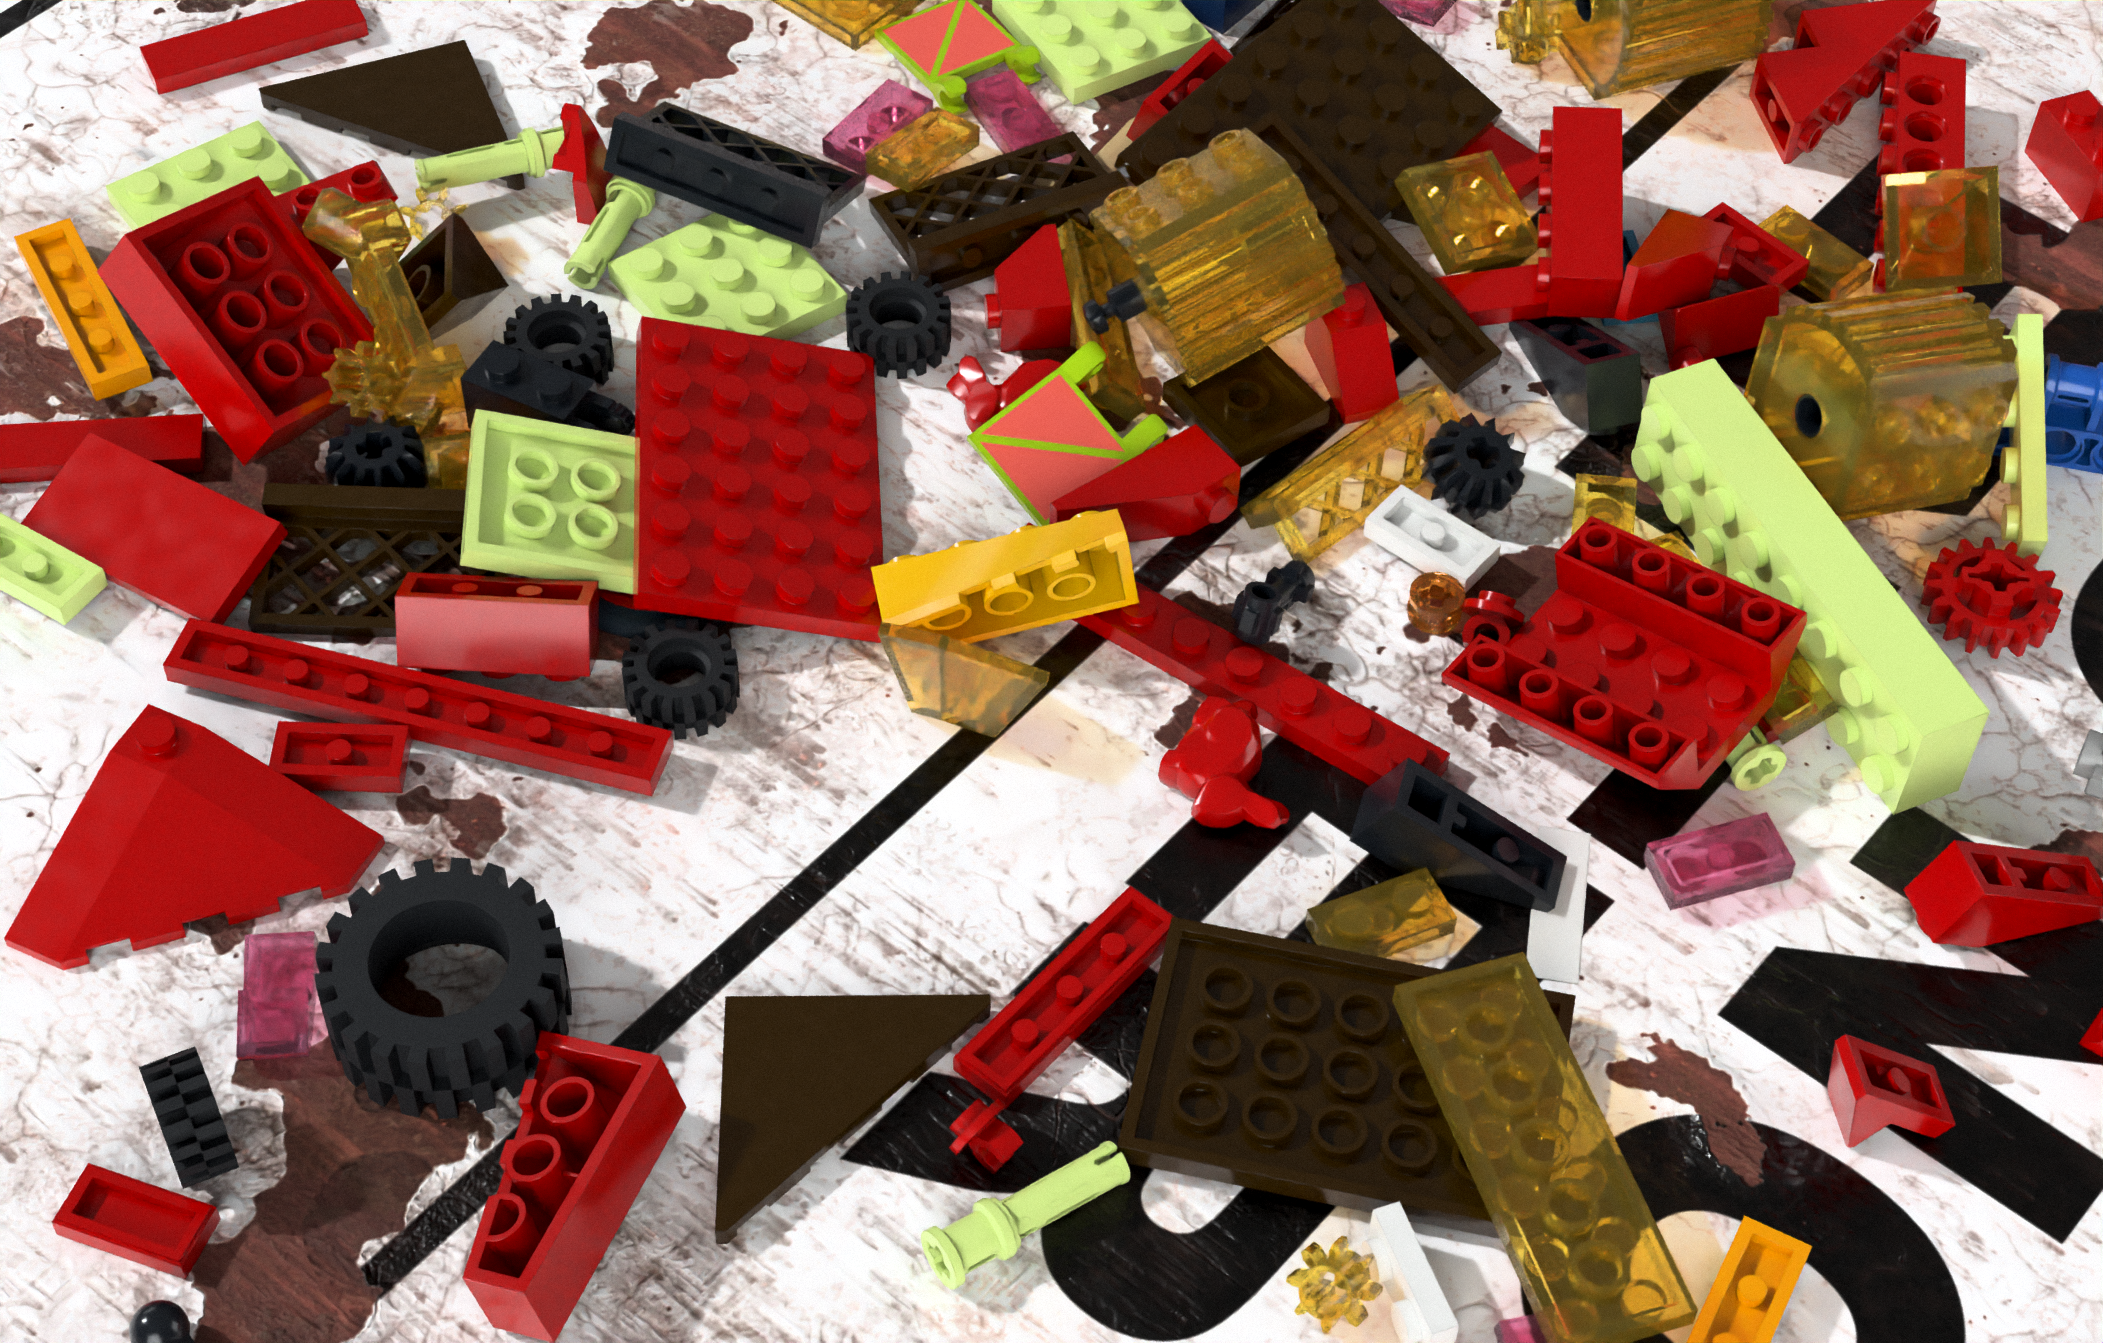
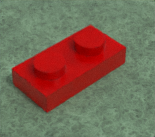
(1760, 255)
(342, 756)

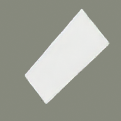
(1557, 935)

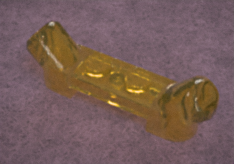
(372, 242)

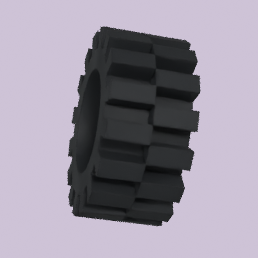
(899, 301)
(569, 324)
(677, 650)
(189, 1117)

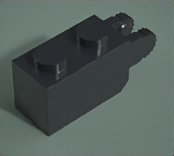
(533, 388)

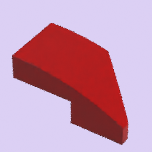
(585, 157)

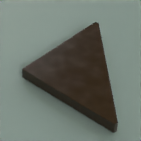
(405, 102)
(812, 1076)

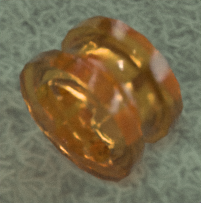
(1430, 618)

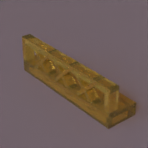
(1344, 460)

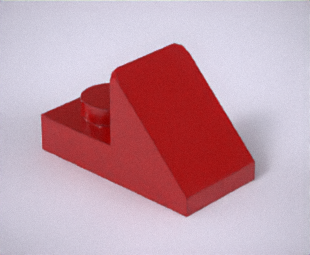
(1881, 1088)

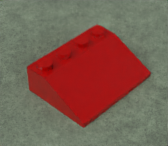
(239, 313)

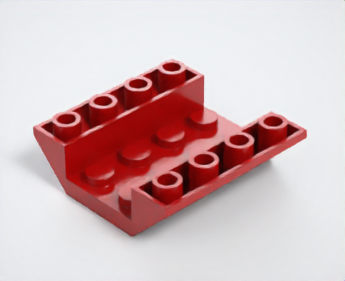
(1639, 659)

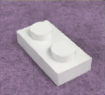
(1431, 537)
(1419, 1305)

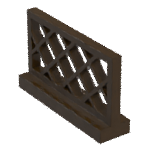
(972, 249)
(348, 514)

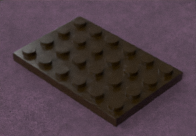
(1347, 84)
(1296, 1078)

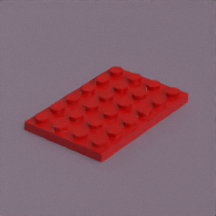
(756, 481)

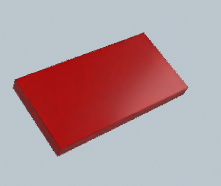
(156, 530)

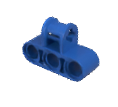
(2071, 415)

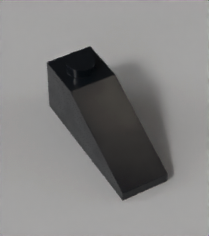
(1584, 371)
(1424, 821)

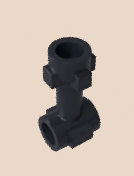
(1262, 604)

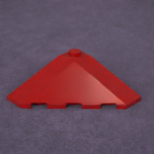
(180, 835)

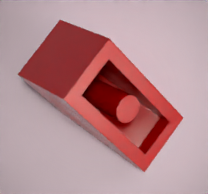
(1031, 296)
(1354, 356)

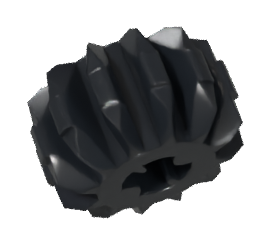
(377, 456)
(1473, 466)

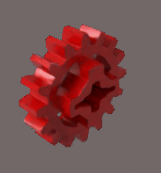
(1991, 597)

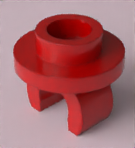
(1493, 612)
(988, 1137)

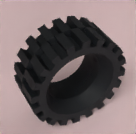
(454, 1054)

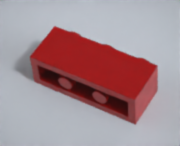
(497, 625)

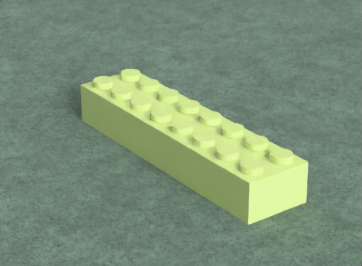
(1764, 524)

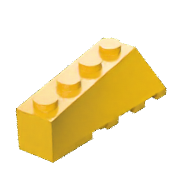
(1012, 579)

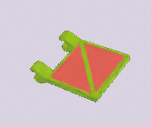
(952, 44)
(1057, 437)

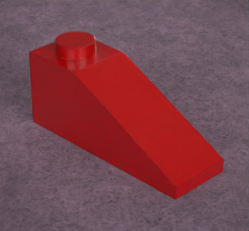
(1676, 265)
(1162, 490)
(2002, 893)

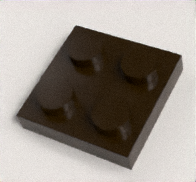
(1249, 406)

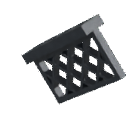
(730, 172)

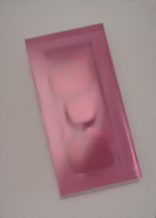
(1009, 112)
(872, 122)
(1718, 861)

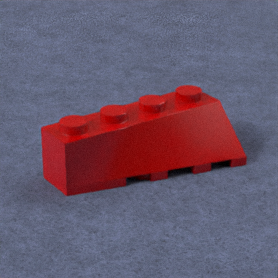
(568, 1179)

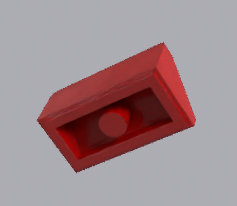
(1720, 323)

